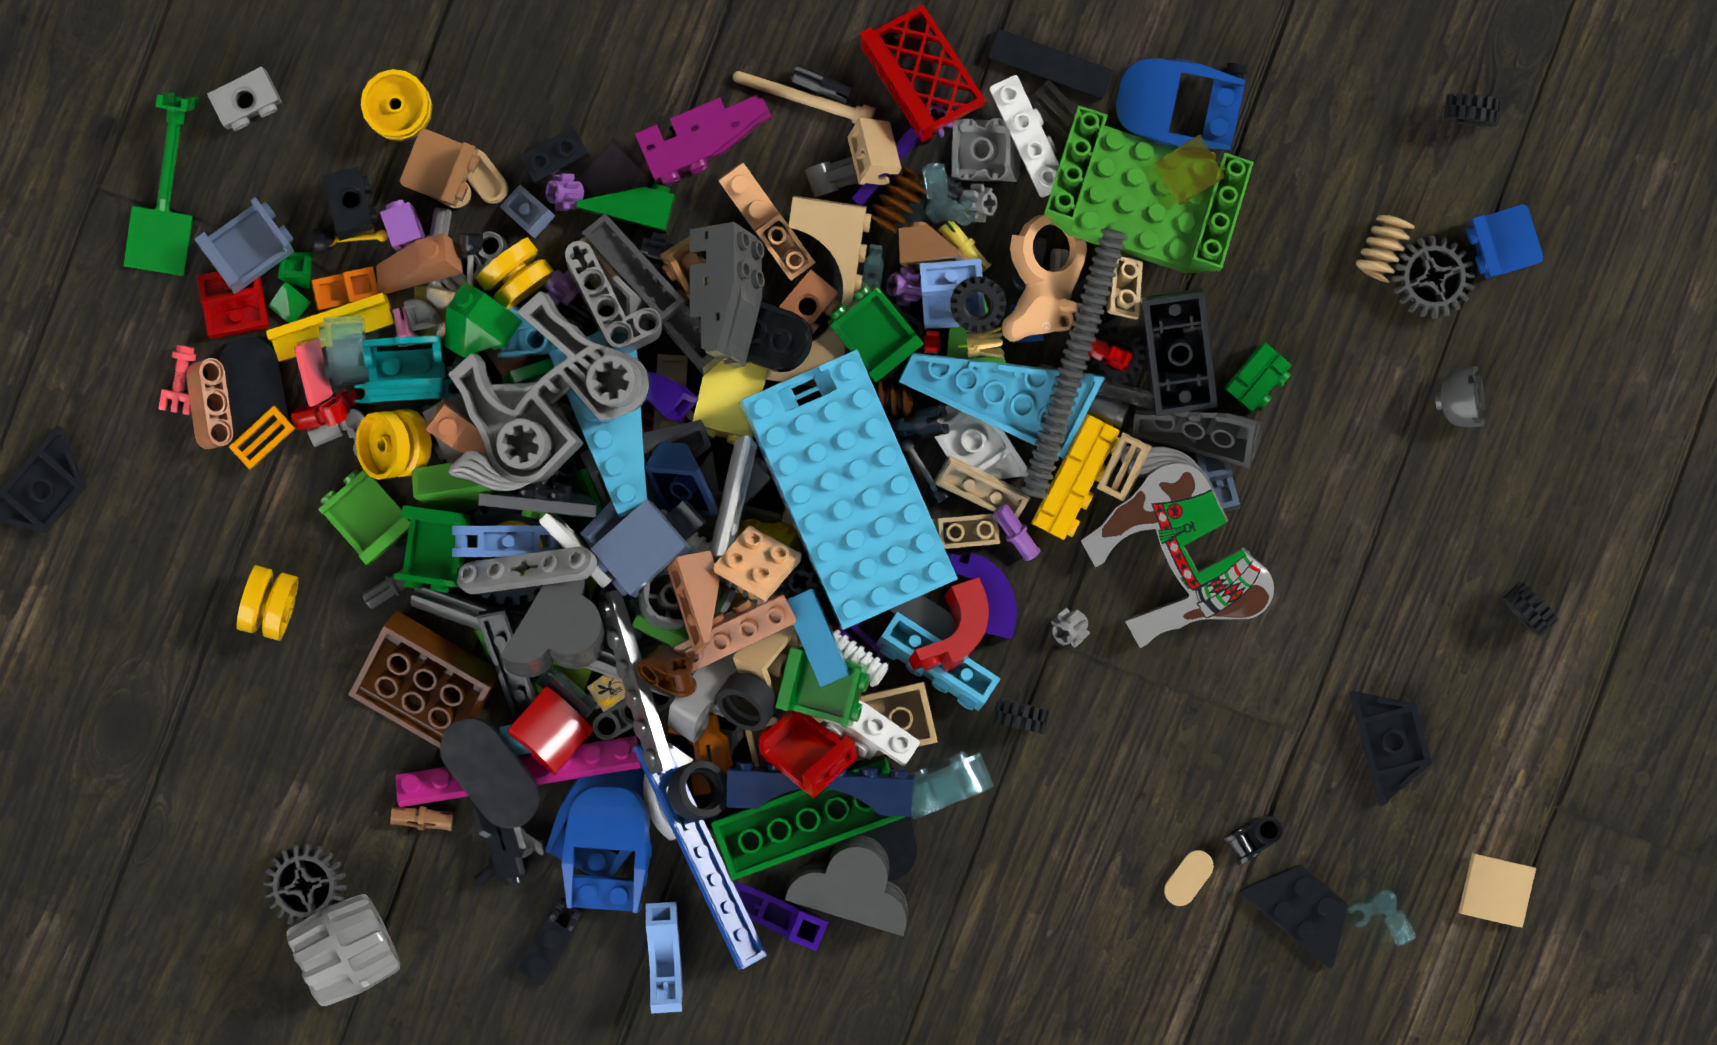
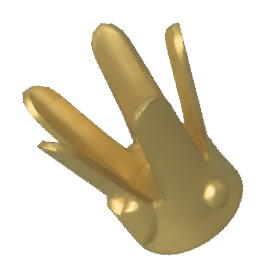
(981, 344)

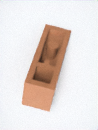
(419, 264)
(455, 428)
(696, 594)

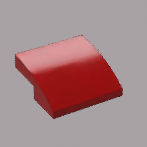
(229, 312)
(550, 730)

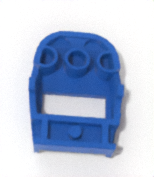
(1149, 97)
(613, 821)
(591, 860)

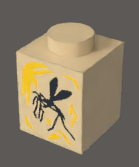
(606, 692)

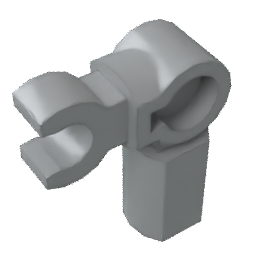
(324, 434)

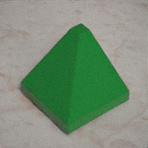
(296, 269)
(289, 303)

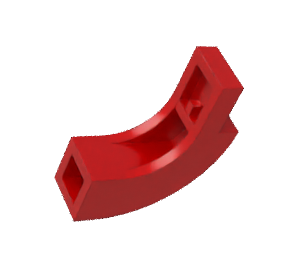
(970, 616)

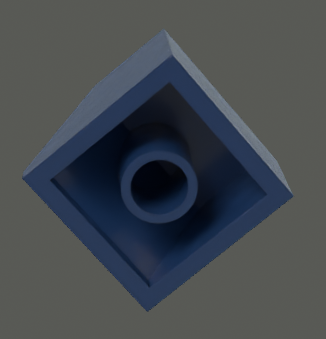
(678, 478)

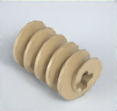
(1383, 246)

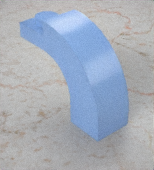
(664, 957)

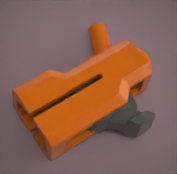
(713, 746)

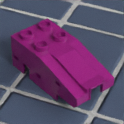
(700, 138)

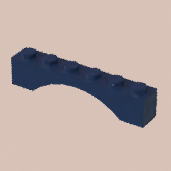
(885, 792)

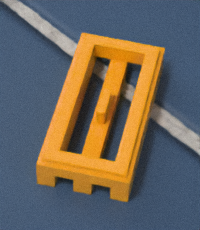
(281, 419)

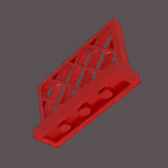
(896, 77)

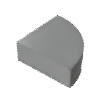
(421, 314)

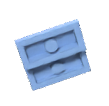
(937, 286)

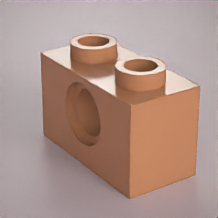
(816, 289)

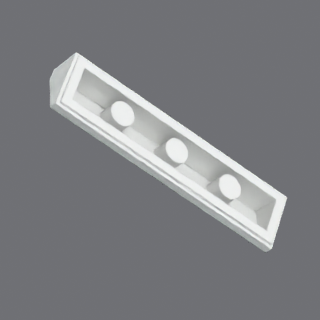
(733, 496)

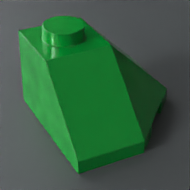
(477, 322)

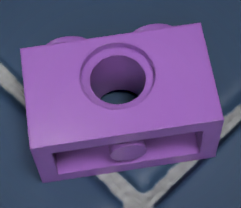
(402, 224)

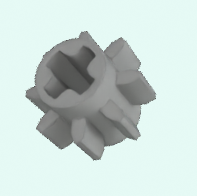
(983, 202)
(1070, 627)

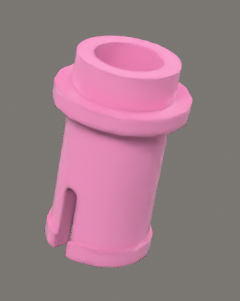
(402, 326)

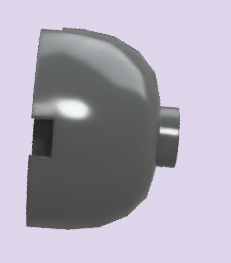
(1462, 398)
(660, 603)

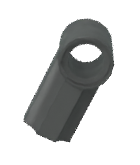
(831, 177)

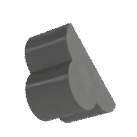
(556, 629)
(852, 886)

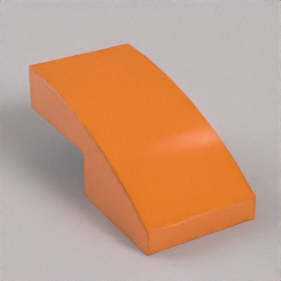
(344, 288)

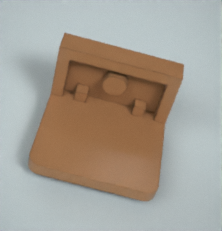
(440, 167)

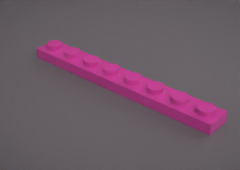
(587, 761)

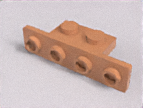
(740, 628)

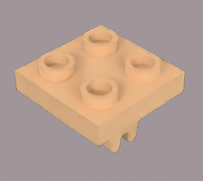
(757, 563)

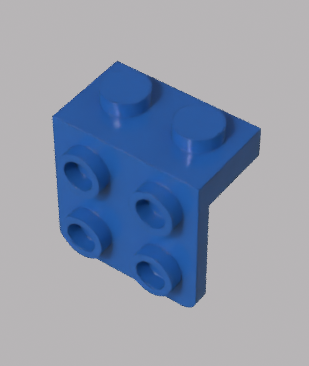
(1504, 241)

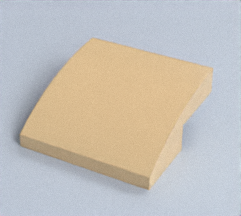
(1497, 890)

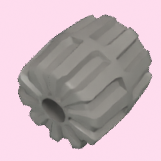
(343, 950)

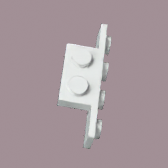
(1026, 131)
(876, 733)

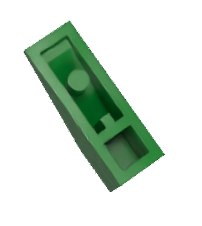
(636, 206)

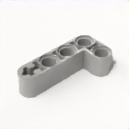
(604, 297)
(691, 713)

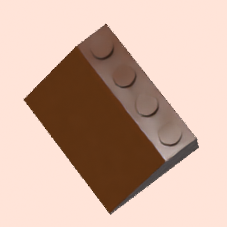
(422, 679)

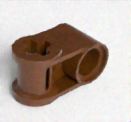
(668, 672)

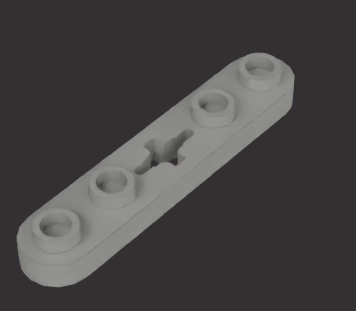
(546, 566)

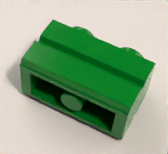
(1257, 378)

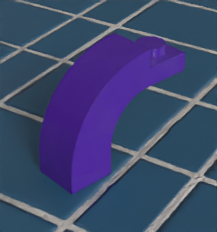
(669, 397)
(997, 589)
(782, 916)

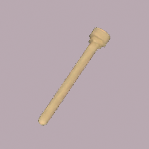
(804, 97)

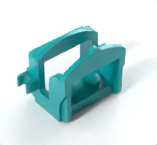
(405, 372)

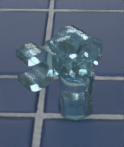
(943, 207)
(873, 267)
(1385, 902)

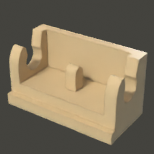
(873, 151)

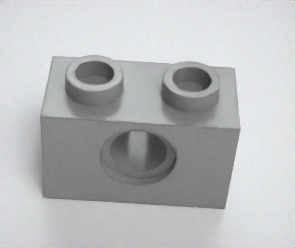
(226, 99)

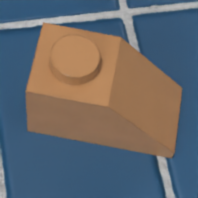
(923, 244)

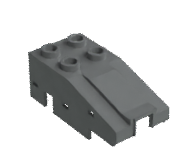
(733, 290)

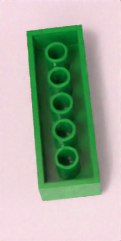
(794, 826)

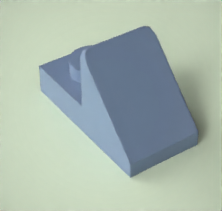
(527, 211)

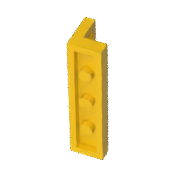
(374, 311)

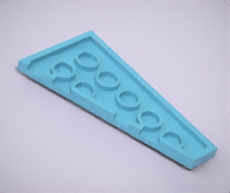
(998, 393)
(614, 445)

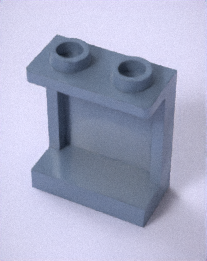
(247, 246)
(639, 548)

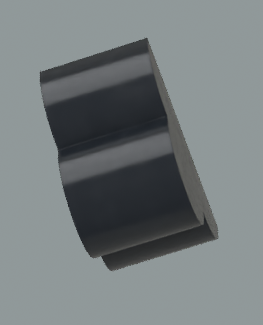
(1178, 351)

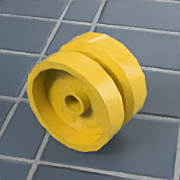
(378, 104)
(512, 271)
(393, 443)
(267, 603)

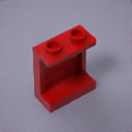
(806, 751)

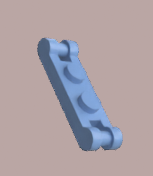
(501, 541)

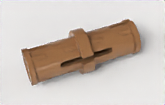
(422, 818)

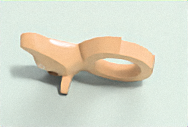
(1046, 299)

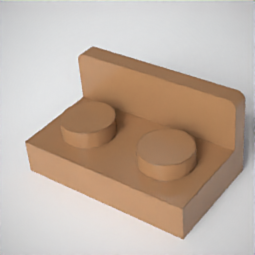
(677, 267)

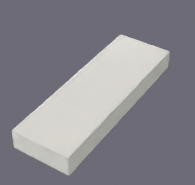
(567, 539)

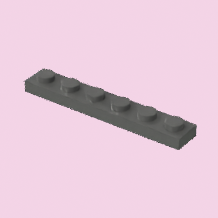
(638, 693)

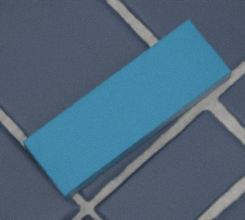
(818, 638)

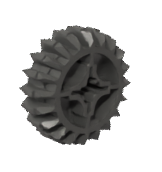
(1429, 264)
(302, 871)

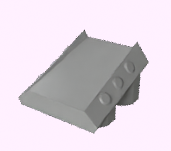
(984, 151)

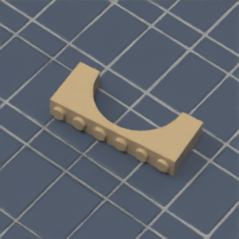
(840, 230)

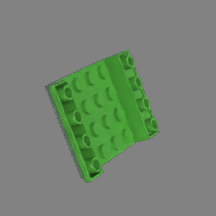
(1114, 184)

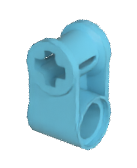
(523, 344)

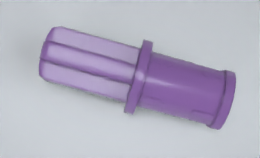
(1016, 532)

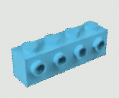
(967, 682)

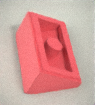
(312, 371)

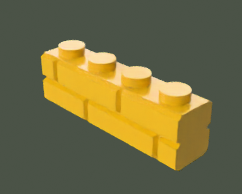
(1075, 478)

